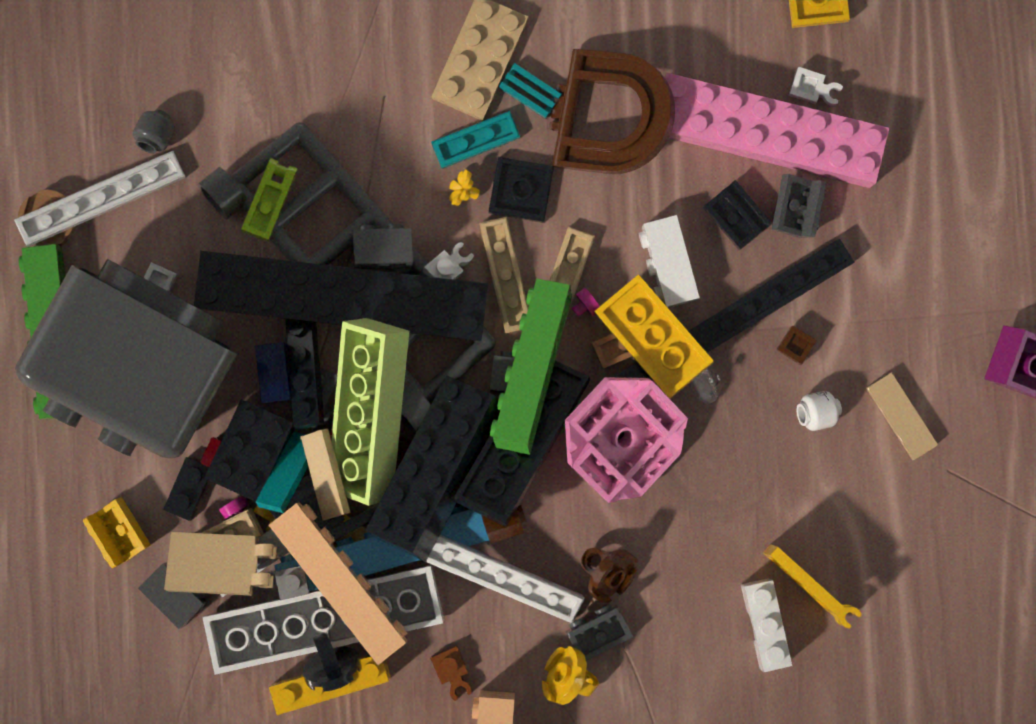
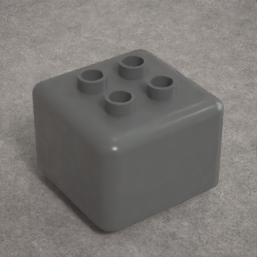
(126, 360)

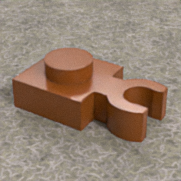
(450, 668)

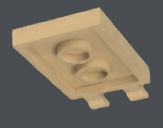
(216, 563)

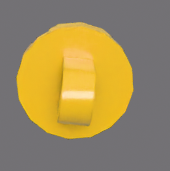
(568, 676)

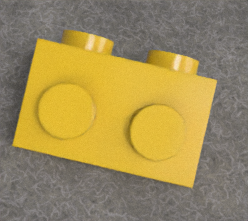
(116, 533)

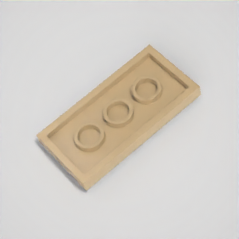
(480, 58)

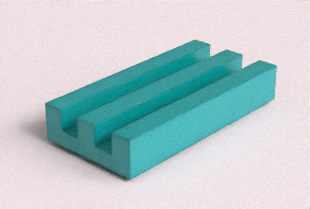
(534, 80)

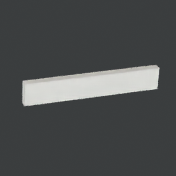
(99, 198)
(505, 578)

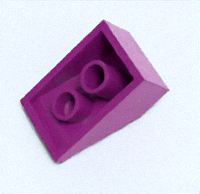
(1014, 361)

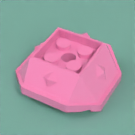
(649, 444)

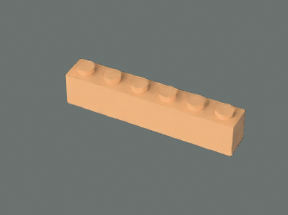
(339, 583)

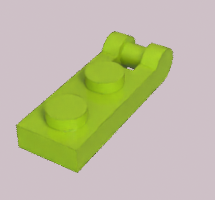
(268, 201)

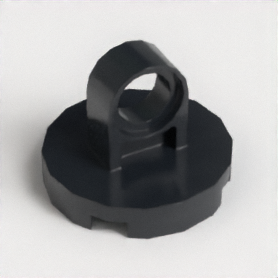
(331, 666)

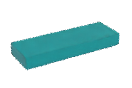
(475, 140)
(284, 476)

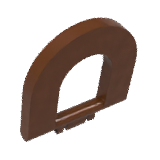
(647, 138)

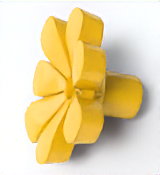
(463, 188)

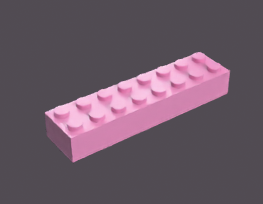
(776, 131)

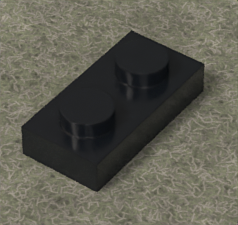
(187, 489)

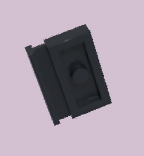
(737, 215)

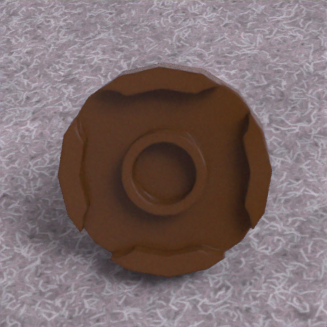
(611, 575)

